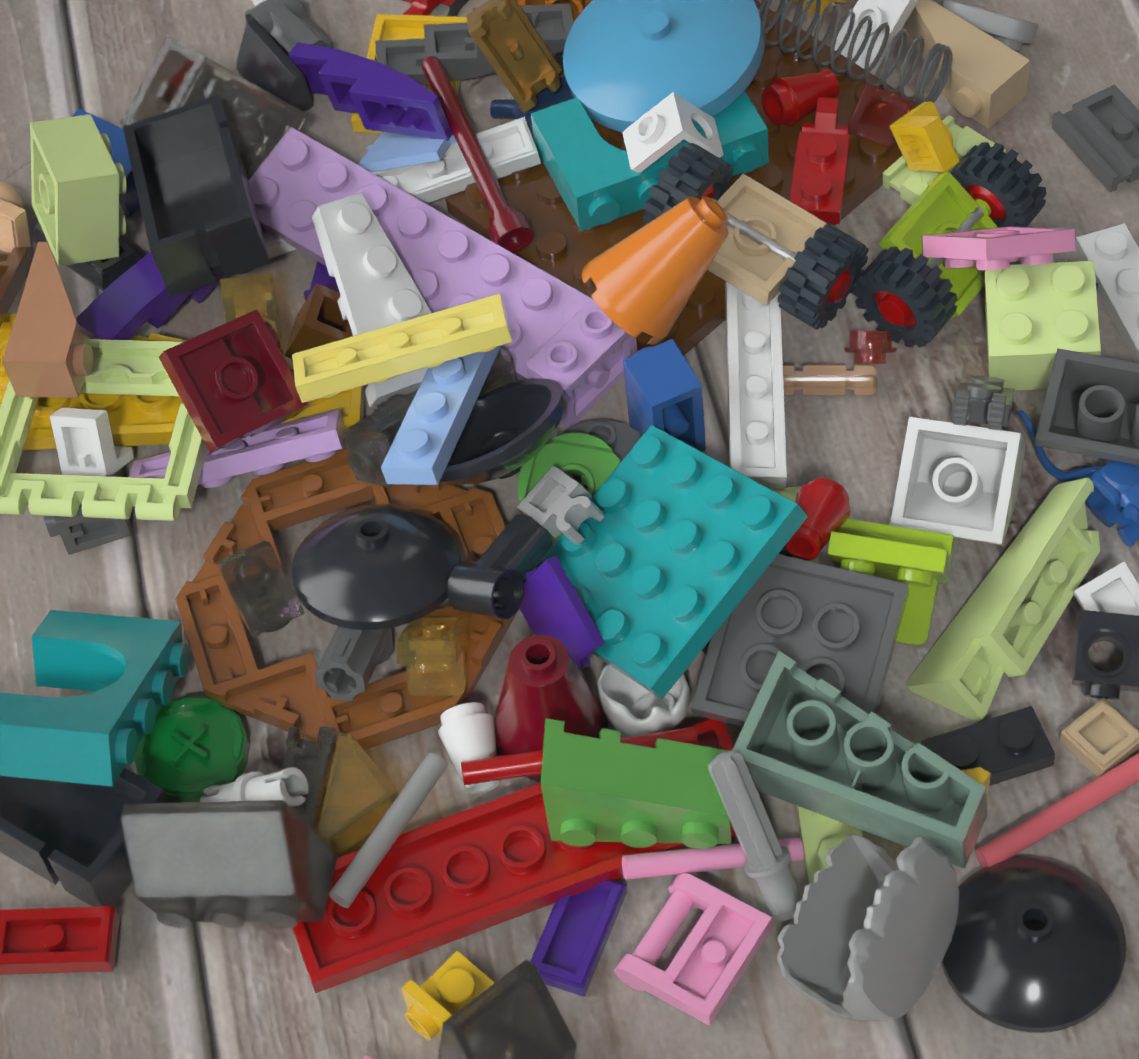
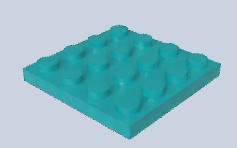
(671, 555)

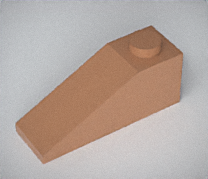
(45, 343)

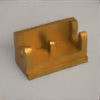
(514, 50)

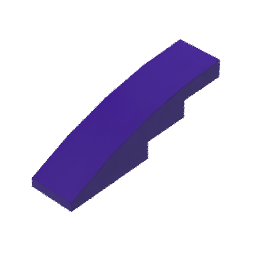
(376, 92)
(135, 299)

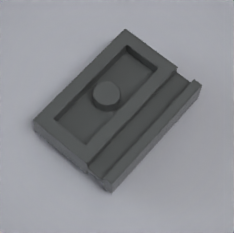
(1103, 135)

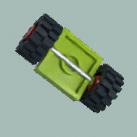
(918, 293)

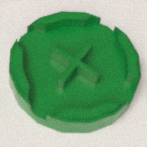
(193, 748)

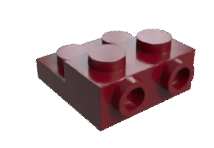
(233, 380)

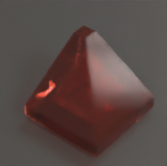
(875, 114)

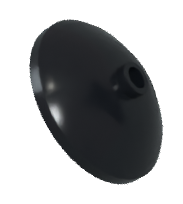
(505, 431)
(375, 567)
(1029, 976)

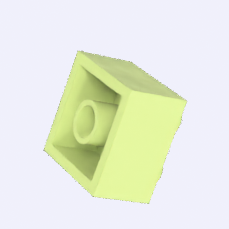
(76, 189)
(1033, 314)

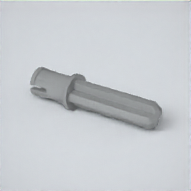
(764, 855)

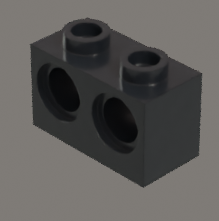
(1122, 632)

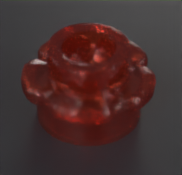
(870, 346)

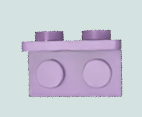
(584, 360)

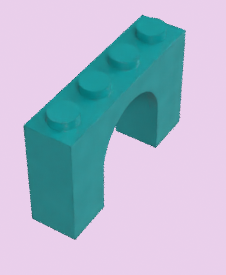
(598, 177)
(92, 735)

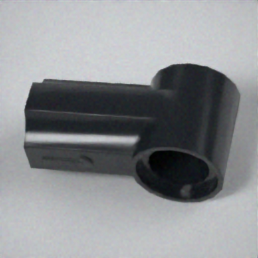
(496, 580)

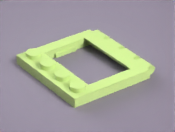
(121, 369)

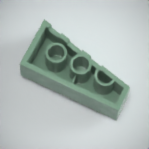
(852, 767)

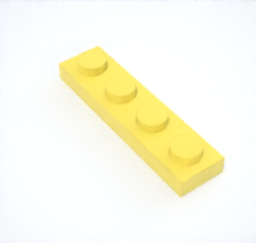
(401, 348)

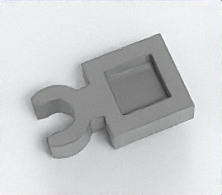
(560, 505)

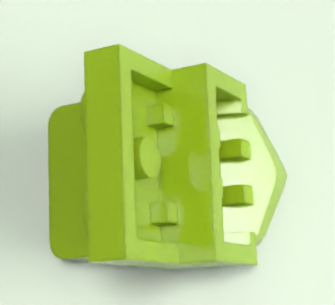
(902, 556)

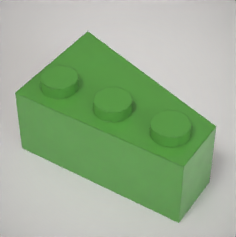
(630, 791)

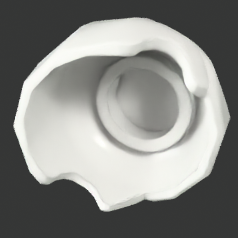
(636, 709)

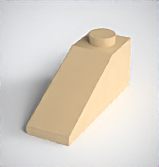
(984, 72)

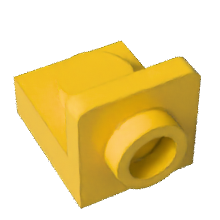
(925, 140)
(443, 994)

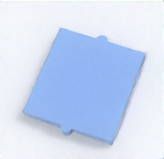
(402, 150)

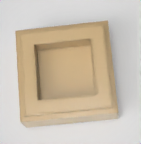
(1101, 738)

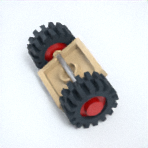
(769, 239)

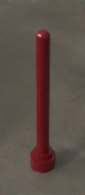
(507, 225)

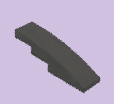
(458, 50)

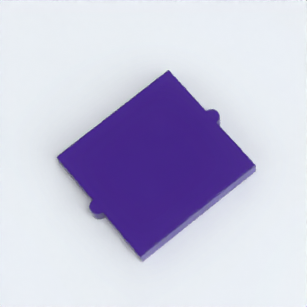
(556, 611)

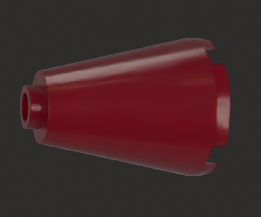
(540, 685)

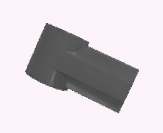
(287, 24)
(352, 661)

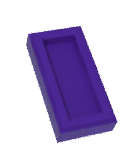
(577, 936)

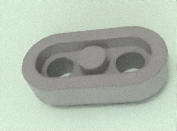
(1005, 28)

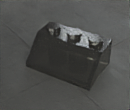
(227, 863)

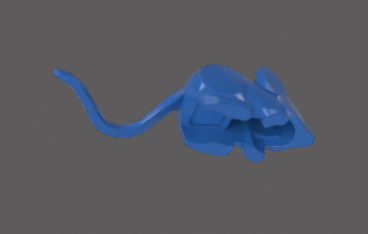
(1115, 489)

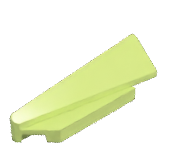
(1012, 607)

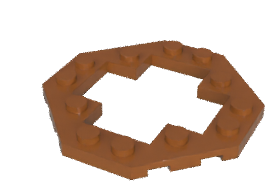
(288, 691)

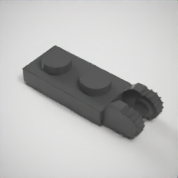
(983, 402)

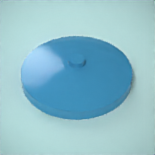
(638, 52)

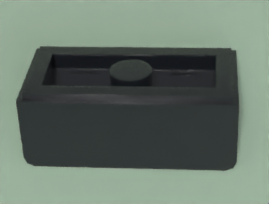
(270, 68)

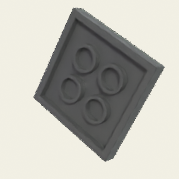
(820, 616)

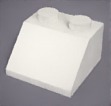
(958, 480)

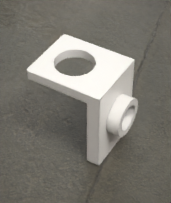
(666, 127)

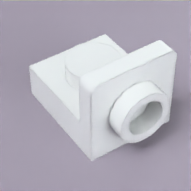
(87, 443)

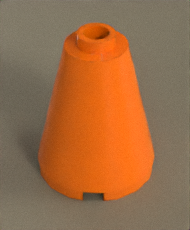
(658, 267)

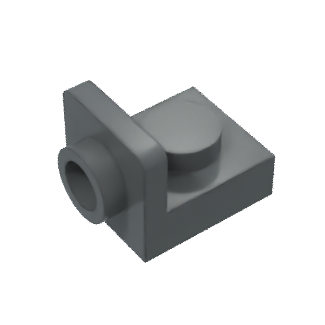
(85, 533)

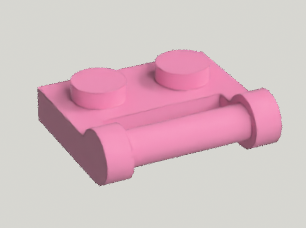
(709, 959)

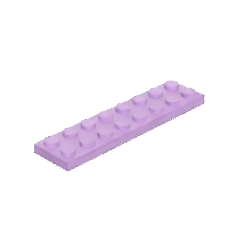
(440, 254)

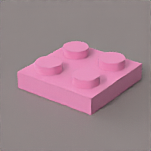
(998, 246)

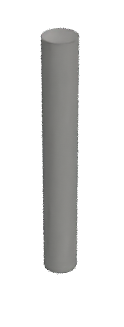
(388, 830)

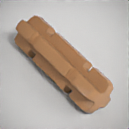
(830, 379)

